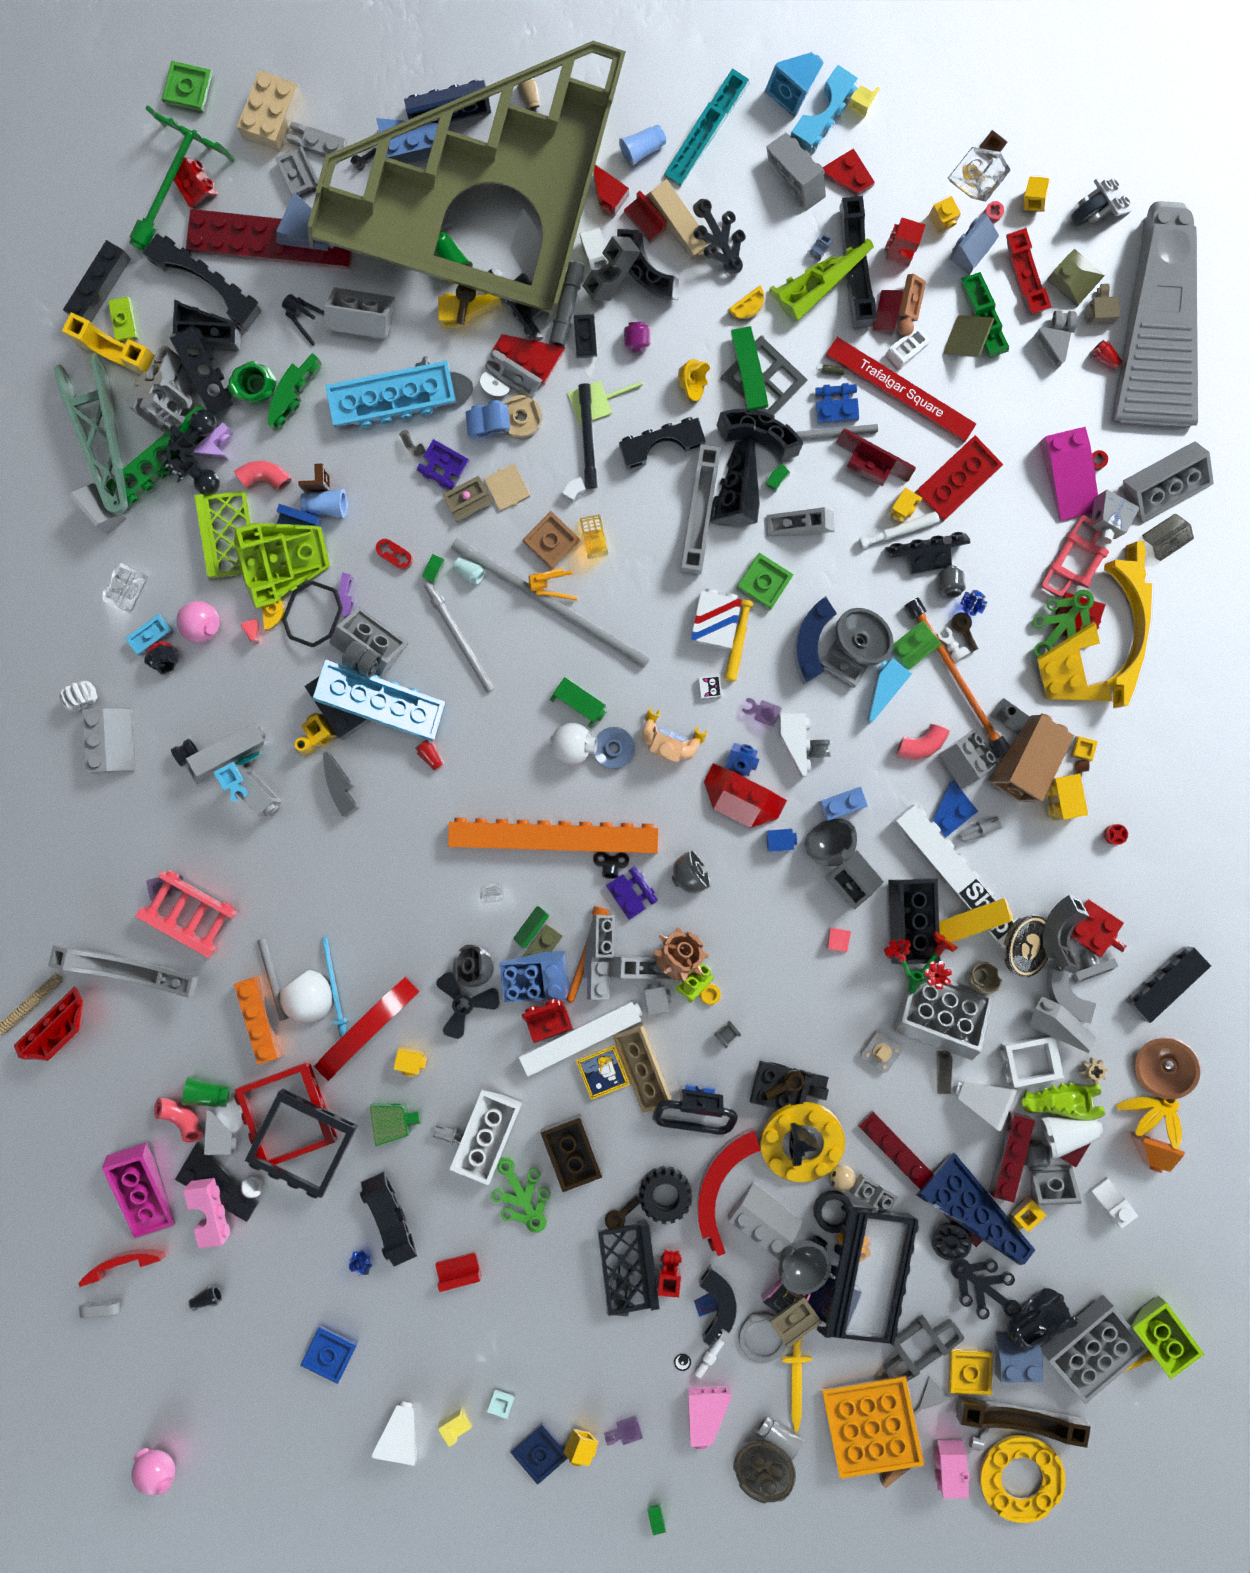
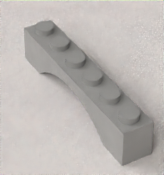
(700, 509)

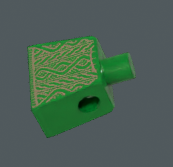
(391, 1121)

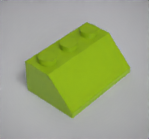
(1166, 1337)

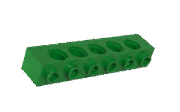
(150, 457)

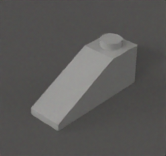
(801, 522)
(636, 968)
(1061, 1024)

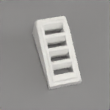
(898, 357)

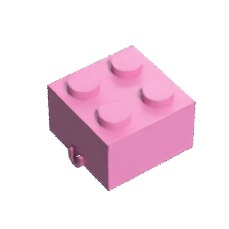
(951, 1468)

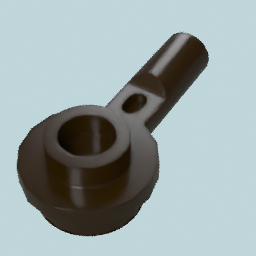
(465, 296)
(962, 623)
(792, 1081)
(616, 1217)

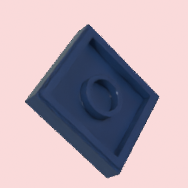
(539, 1453)

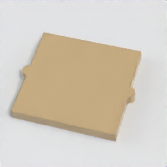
(507, 487)

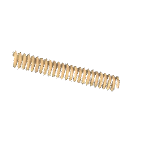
(28, 1002)

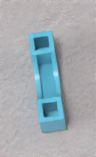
(838, 88)

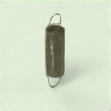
(833, 369)

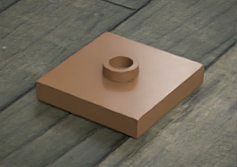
(551, 540)

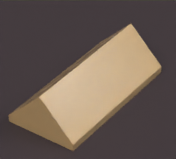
(642, 1067)

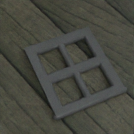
(780, 361)

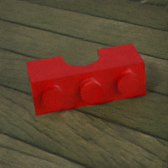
(904, 241)

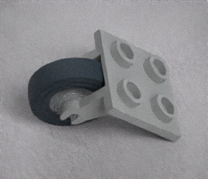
(1093, 205)

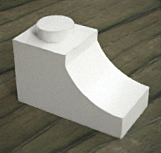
(1113, 1203)

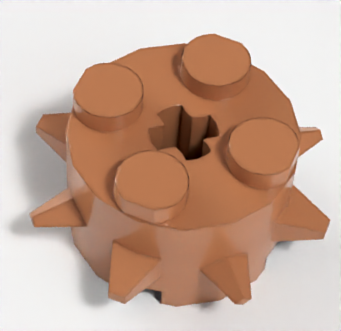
(680, 955)

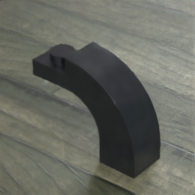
(720, 1288)

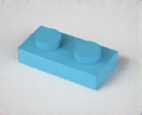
(147, 634)

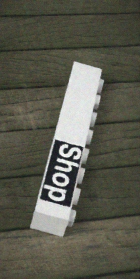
(949, 865)

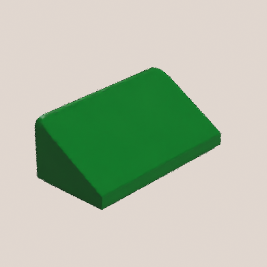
(531, 927)

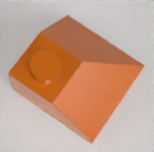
(1157, 1153)

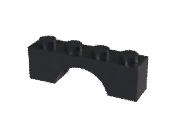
(685, 434)

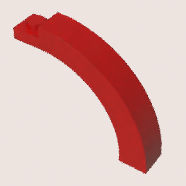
(366, 1028)
(719, 1166)

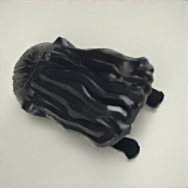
(1040, 1320)

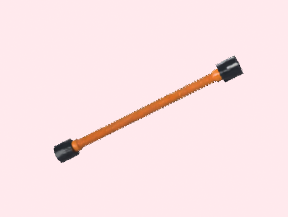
(998, 743)

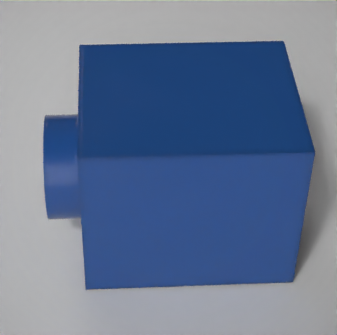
(780, 840)

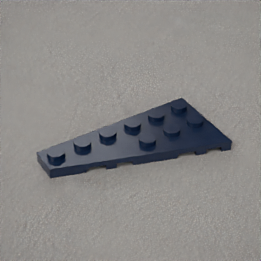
(965, 1201)

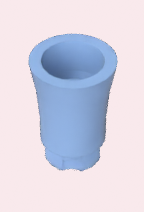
(642, 144)
(325, 503)

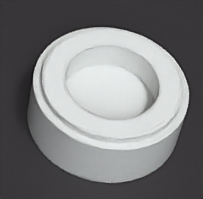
(251, 1187)

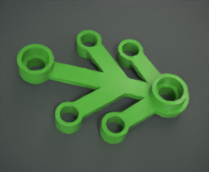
(1065, 620)
(523, 1198)

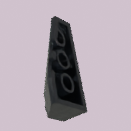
(739, 494)

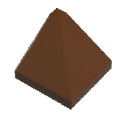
(994, 141)

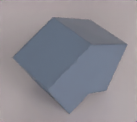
(821, 246)

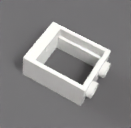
(1052, 1056)

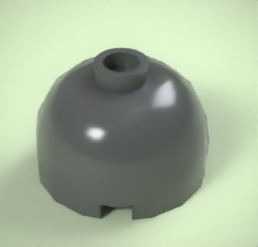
(689, 873)
(473, 966)

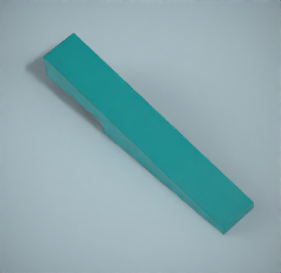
(707, 126)

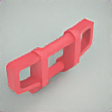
(1056, 566)

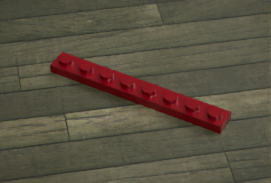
(900, 1155)

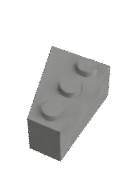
(798, 168)

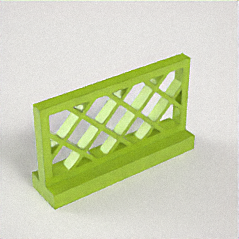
(207, 531)

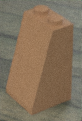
(1033, 759)

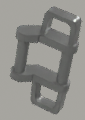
(933, 1333)

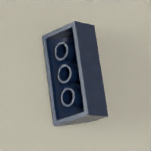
(420, 104)

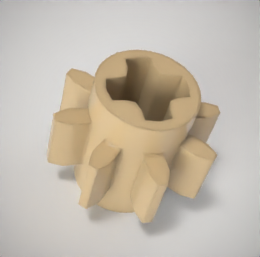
(1099, 1074)

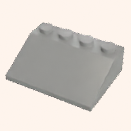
(946, 1017)
(1094, 1349)

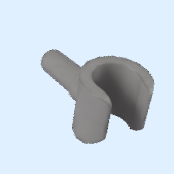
(978, 1443)

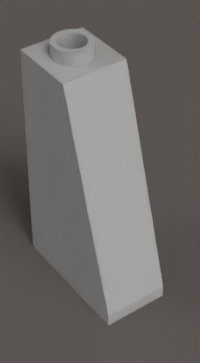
(230, 749)

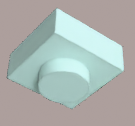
(500, 1404)

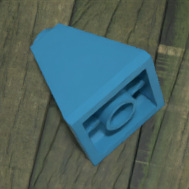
(793, 80)

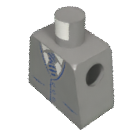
(1112, 515)

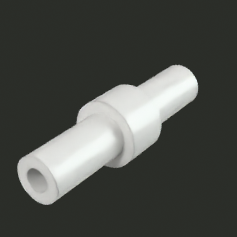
(709, 1358)

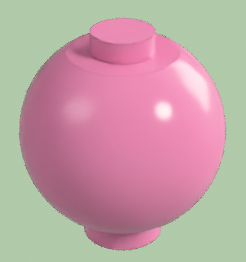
(198, 621)
(153, 1472)

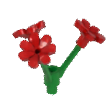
(935, 976)

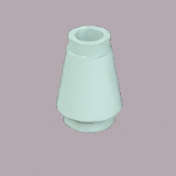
(470, 571)

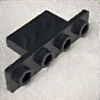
(522, 312)
(929, 553)

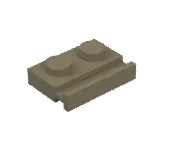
(463, 508)
(795, 1321)

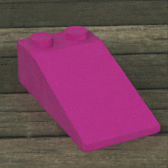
(1070, 472)
(138, 1189)

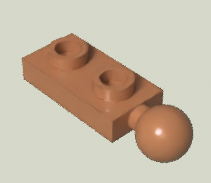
(911, 303)

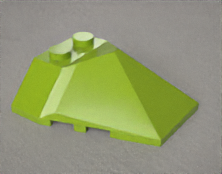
(278, 558)

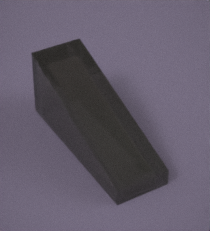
(944, 1072)

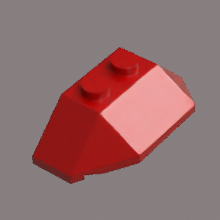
(741, 797)
(52, 1029)

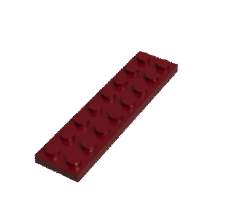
(253, 239)

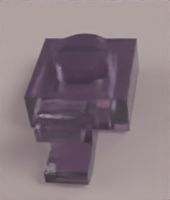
(627, 1431)

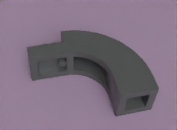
(1058, 929)

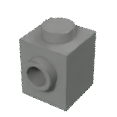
(657, 998)

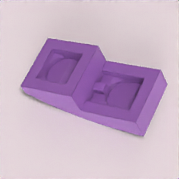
(344, 589)

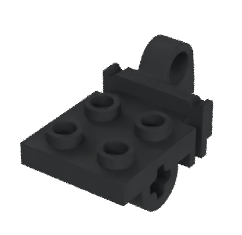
(771, 1074)

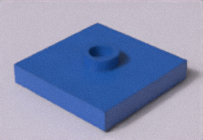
(328, 1354)

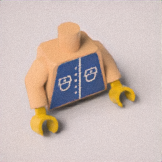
(668, 743)

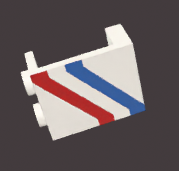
(716, 619)

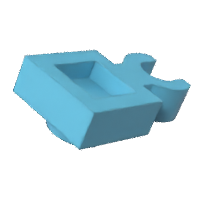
(230, 777)

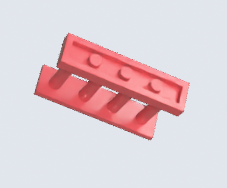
(169, 925)

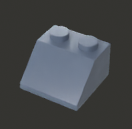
(1016, 1364)

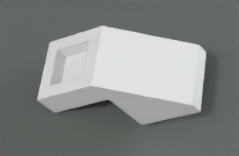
(593, 246)

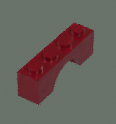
(1016, 1144)

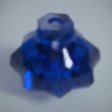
(360, 1263)

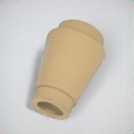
(529, 93)

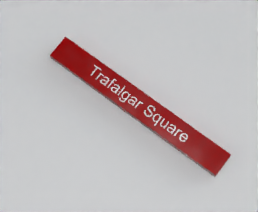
(901, 389)

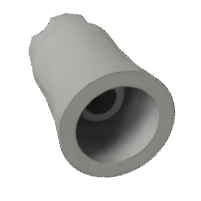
(778, 1435)

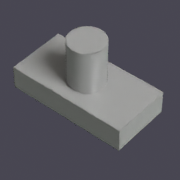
(1093, 968)

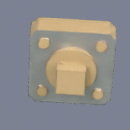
(881, 1051)

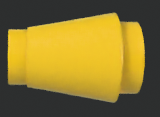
(307, 750)

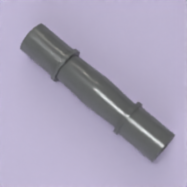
(567, 304)

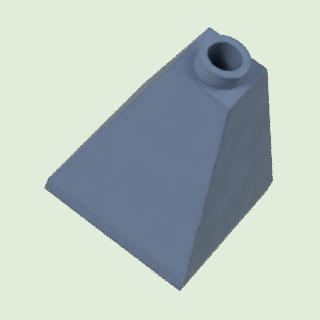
(293, 226)

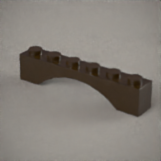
(991, 1414)

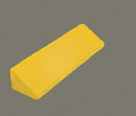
(976, 920)

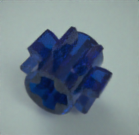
(974, 602)

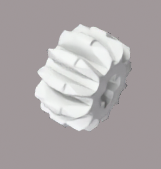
(78, 696)

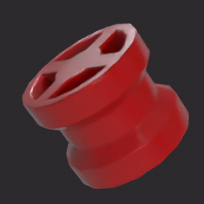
(1120, 834)

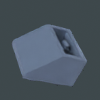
(974, 243)

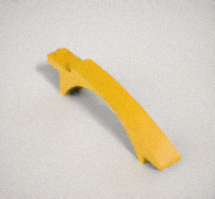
(1131, 577)

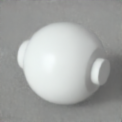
(572, 743)

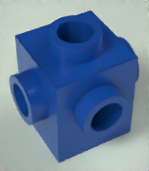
(742, 759)

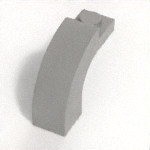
(1062, 994)

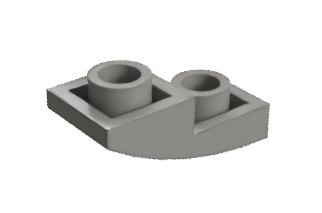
(873, 1193)

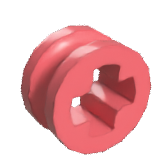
(994, 204)

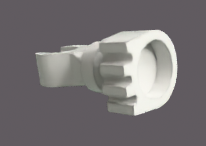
(957, 654)

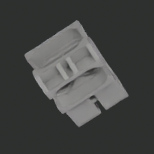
(162, 391)

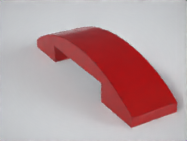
(1026, 272)
(144, 1257)

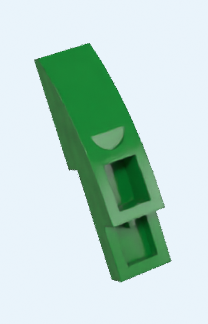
(285, 396)

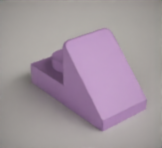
(209, 446)

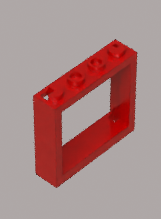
(315, 1097)

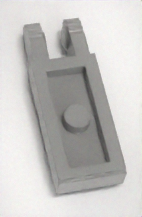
(315, 140)
(513, 374)

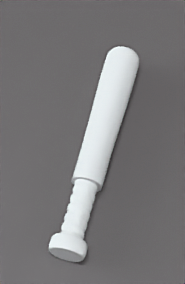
(901, 529)

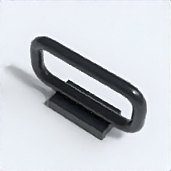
(696, 1103)

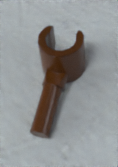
(1082, 766)

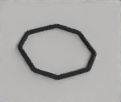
(334, 622)

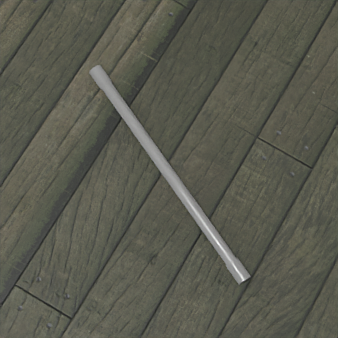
(469, 552)

